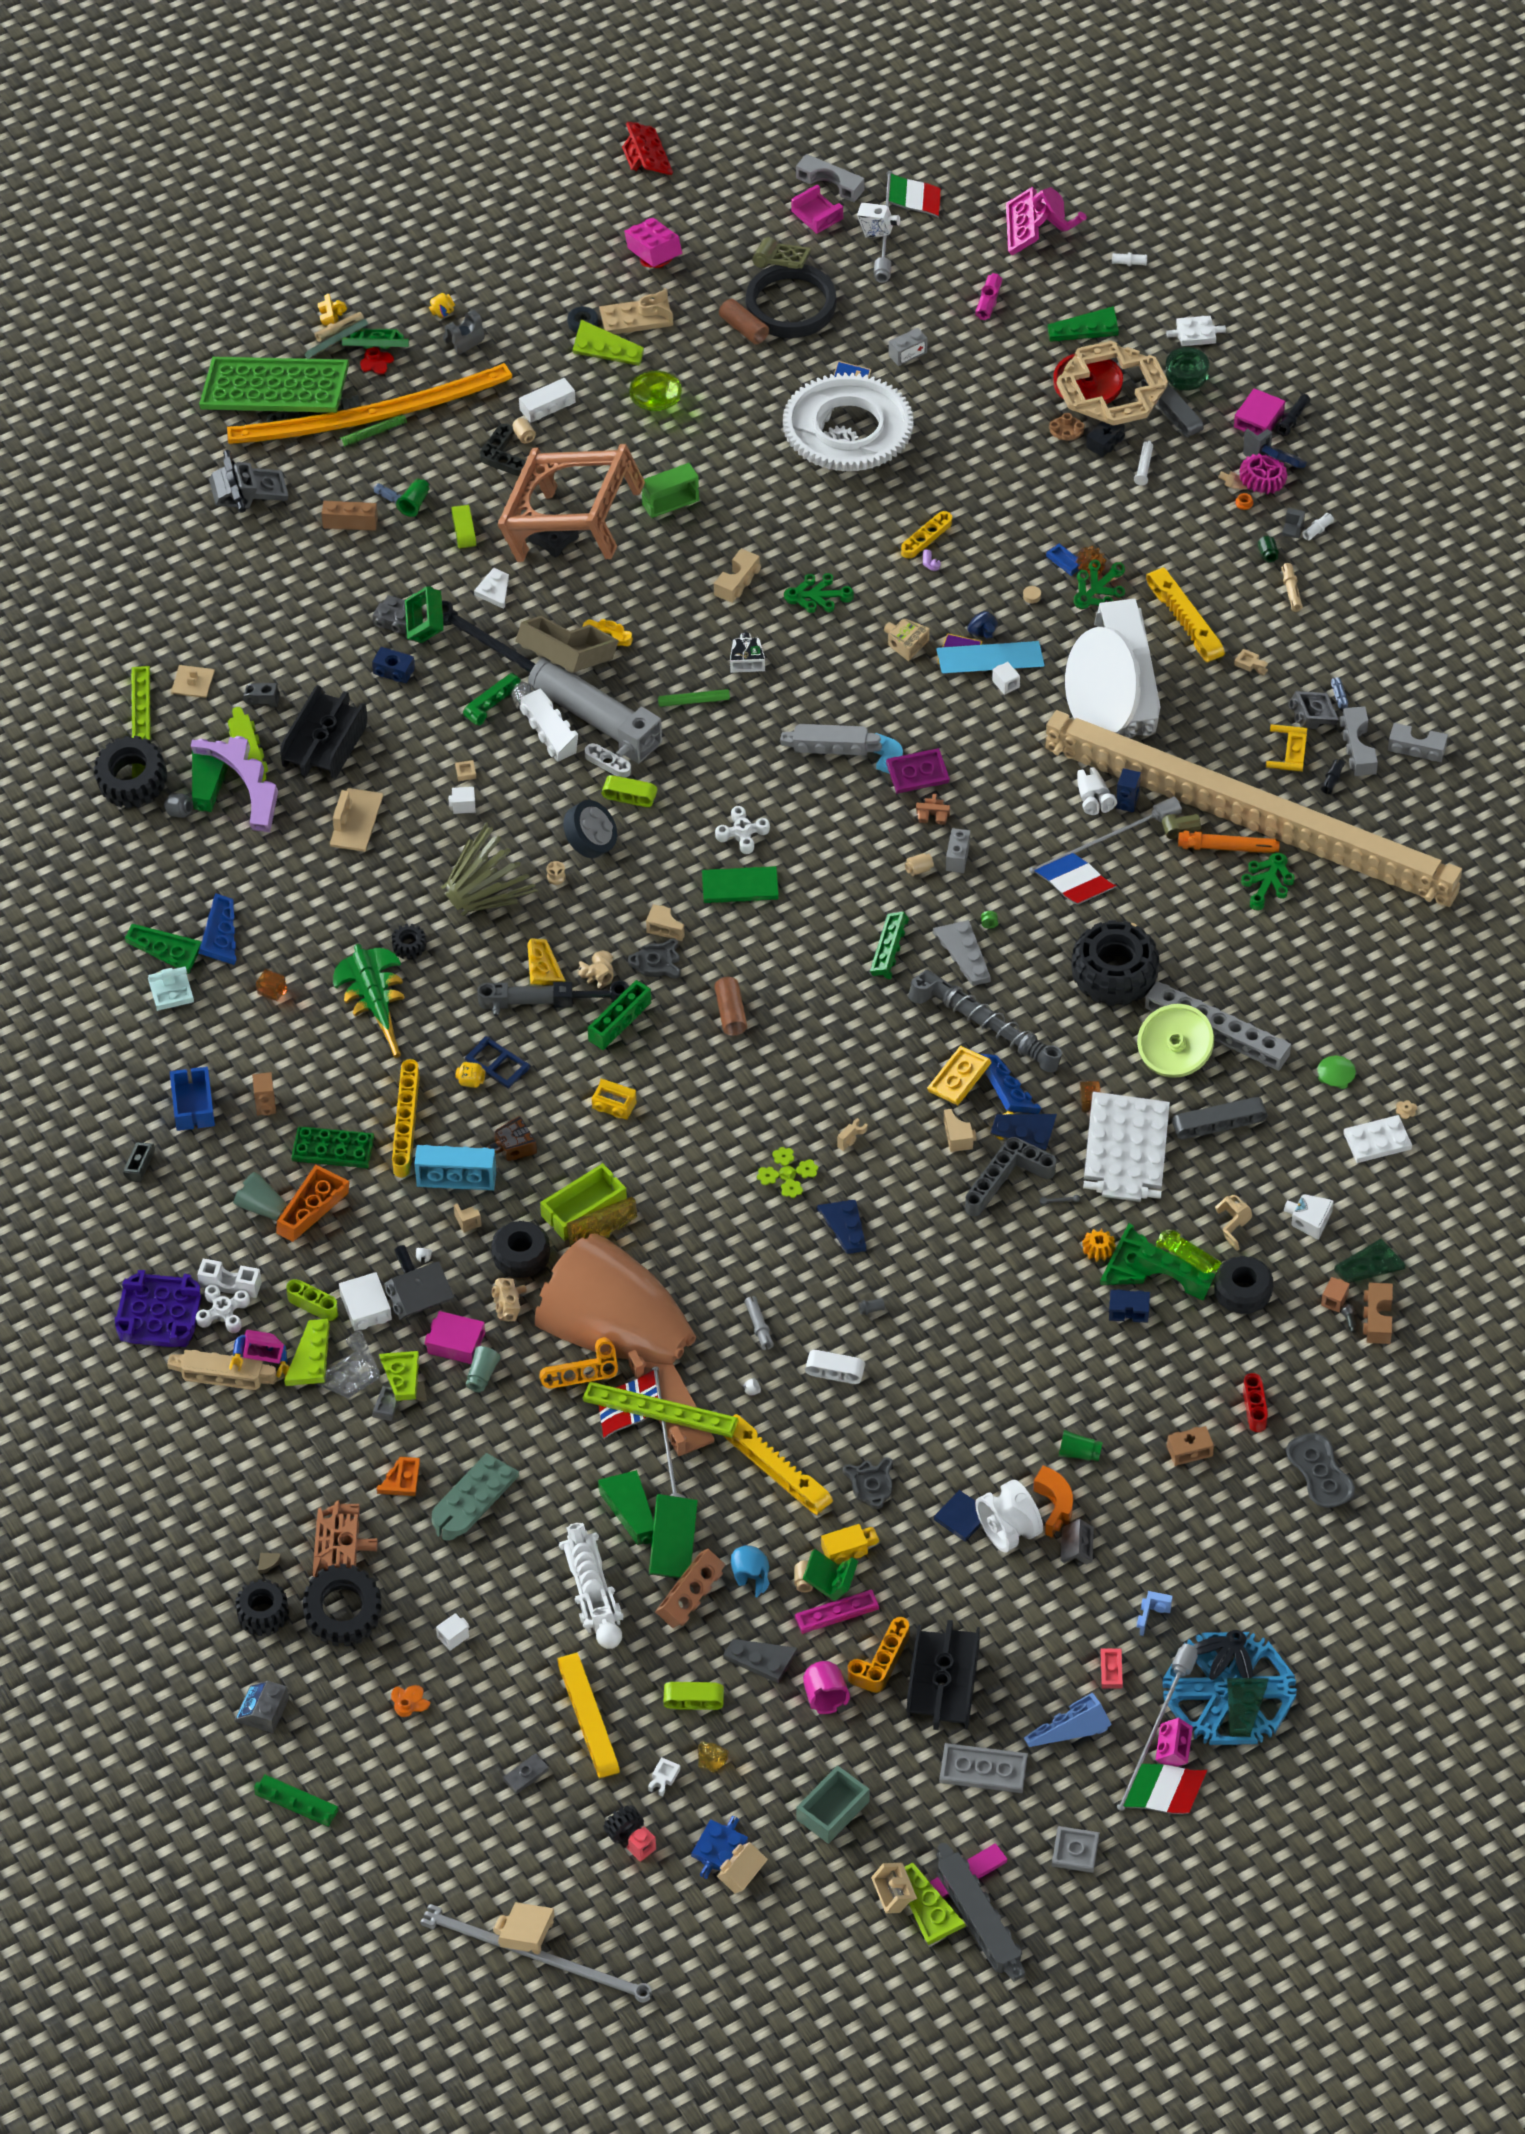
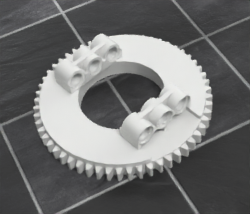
(813, 406)

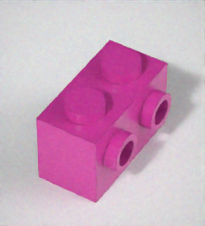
(1174, 1742)

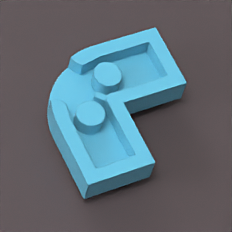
(890, 749)

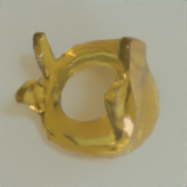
(711, 1756)

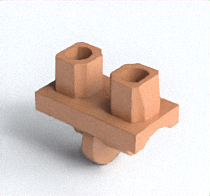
(933, 807)

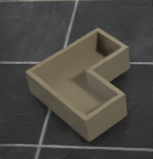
(566, 648)

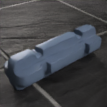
(386, 492)
(1339, 693)

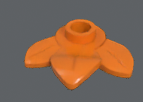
(409, 1700)

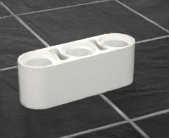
(835, 1366)

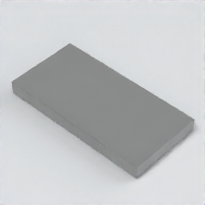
(983, 1768)

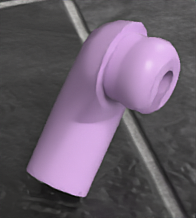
(928, 562)

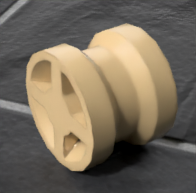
(556, 872)

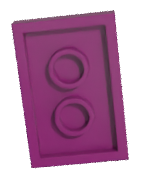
(917, 770)

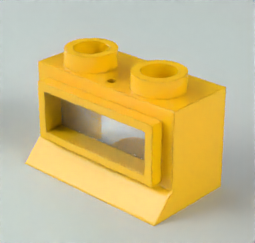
(614, 1099)

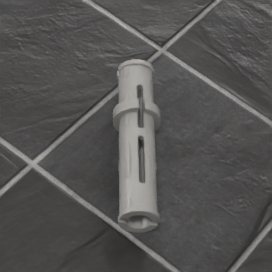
(761, 1329)

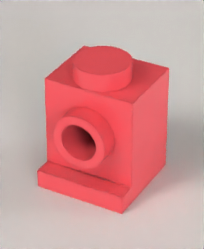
(639, 1840)

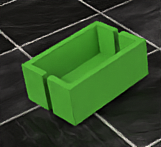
(670, 490)

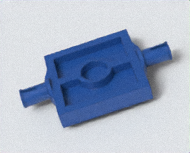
(717, 1845)

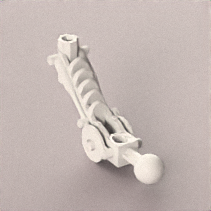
(586, 1567)

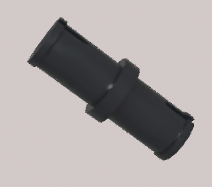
(1332, 776)

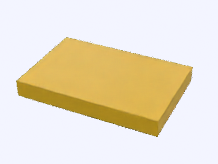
(959, 1075)

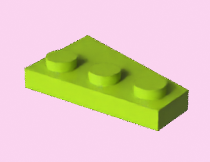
(402, 1373)

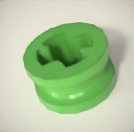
(989, 919)

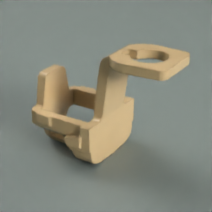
(1241, 1215)

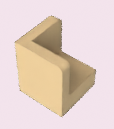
(467, 1218)

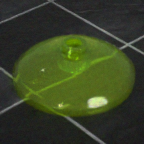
(655, 390)

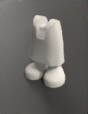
(1092, 786)

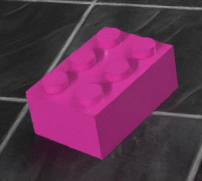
(653, 242)

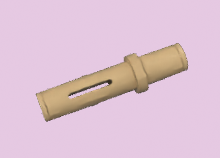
(333, 329)
(1290, 581)

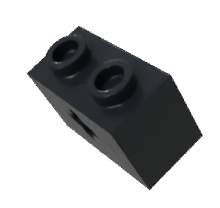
(1105, 438)

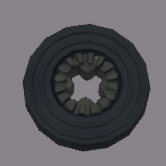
(581, 313)

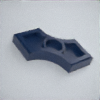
(1284, 456)

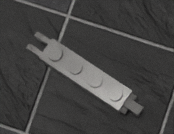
(831, 739)

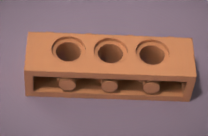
(712, 1568)

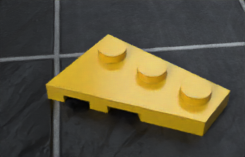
(542, 963)

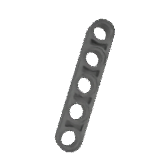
(1178, 411)
(1219, 1118)

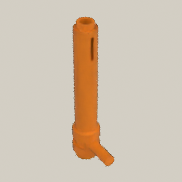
(1223, 842)

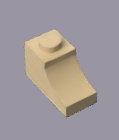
(663, 924)
(958, 1133)

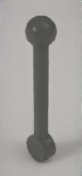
(1043, 1201)

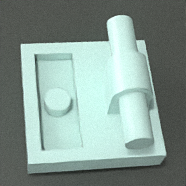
(170, 988)

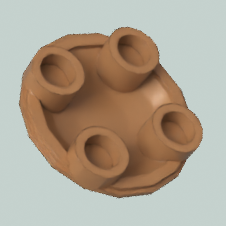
(1066, 427)

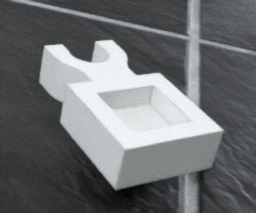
(664, 1774)

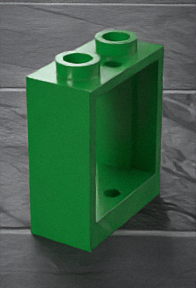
(416, 629)

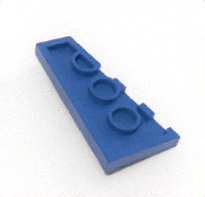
(219, 931)
(1009, 1088)

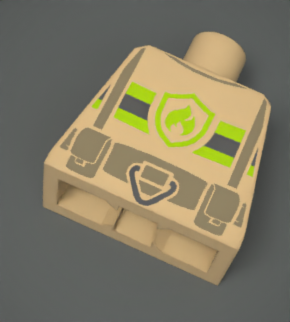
(906, 637)

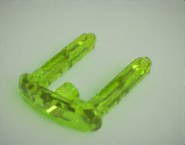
(1187, 1251)

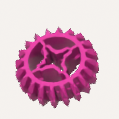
(1263, 474)

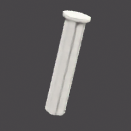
(1141, 477)

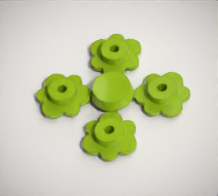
(787, 1173)

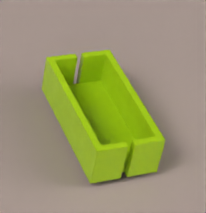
(581, 1197)

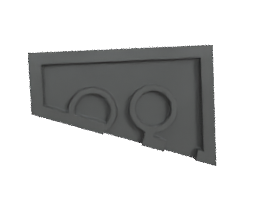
(761, 1658)

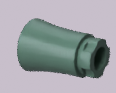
(482, 1367)

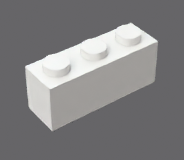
(547, 400)

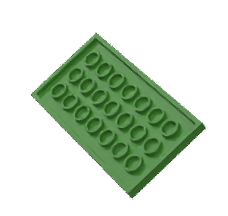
(274, 384)

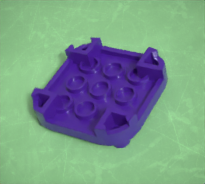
(158, 1310)

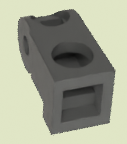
(262, 693)

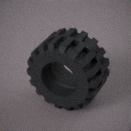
(262, 1621)

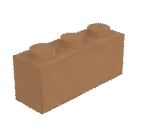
(349, 515)

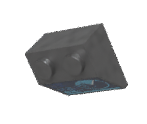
(263, 1706)

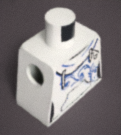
(876, 220)

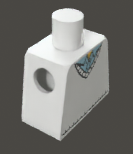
(1310, 1214)

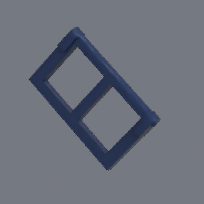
(505, 1053)

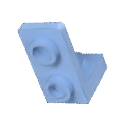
(1155, 1601)

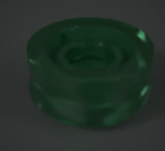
(1187, 368)

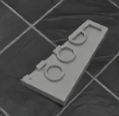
(964, 950)

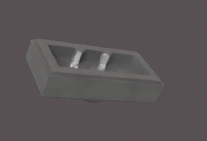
(385, 1405)
(526, 1773)

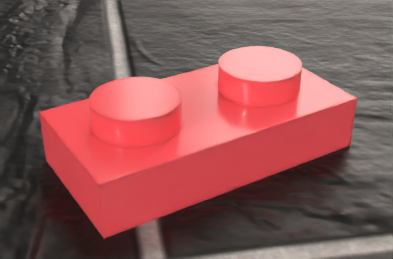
(1111, 1669)

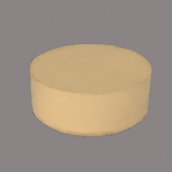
(1032, 594)

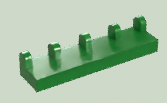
(889, 944)
(296, 1800)

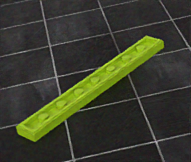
(140, 709)
(660, 1409)

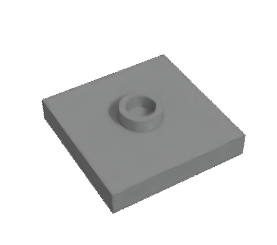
(1075, 1849)

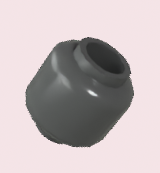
(178, 805)

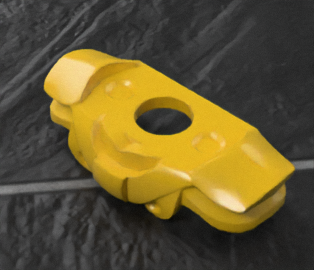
(616, 630)

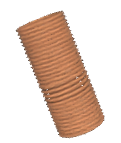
(743, 321)
(730, 1006)

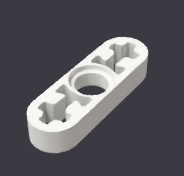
(602, 753)

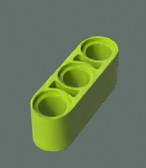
(463, 526)
(629, 791)
(312, 1299)
(693, 1695)

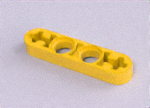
(917, 547)

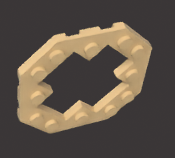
(1096, 407)

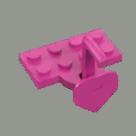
(1030, 211)

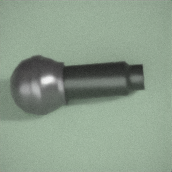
(1348, 1312)

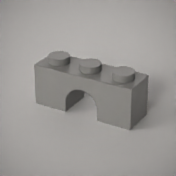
(1429, 748)

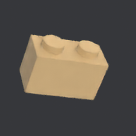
(741, 1867)

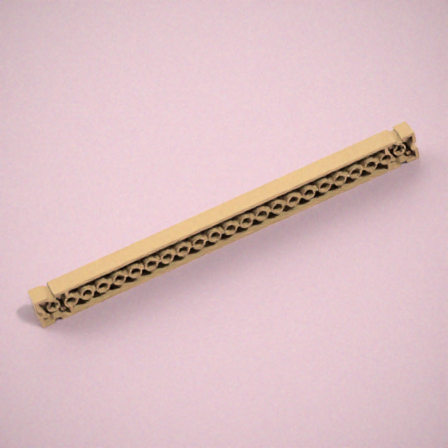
(1255, 809)

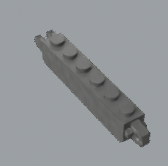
(978, 1913)

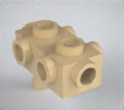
(507, 1298)

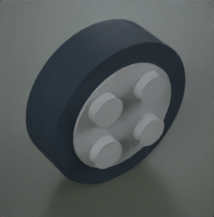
(590, 829)

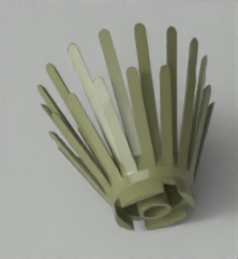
(468, 880)

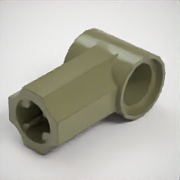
(1173, 824)

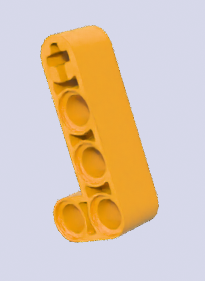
(578, 1368)
(874, 1670)

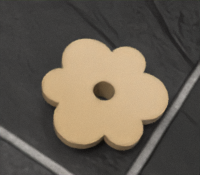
(1406, 1109)

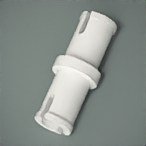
(1129, 259)
(1318, 526)

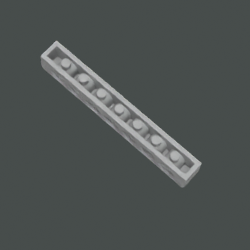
(1227, 1028)

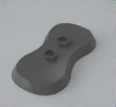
(1325, 1480)

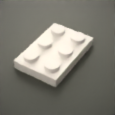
(1377, 1139)

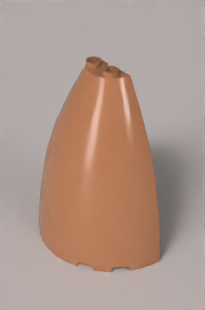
(609, 1294)

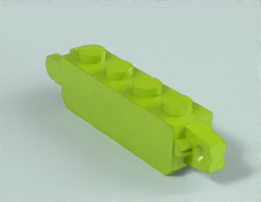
(242, 726)

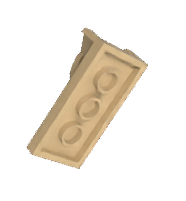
(638, 315)

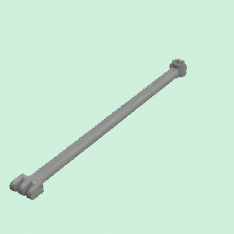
(550, 1959)

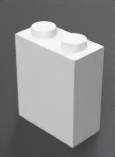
(365, 1301)

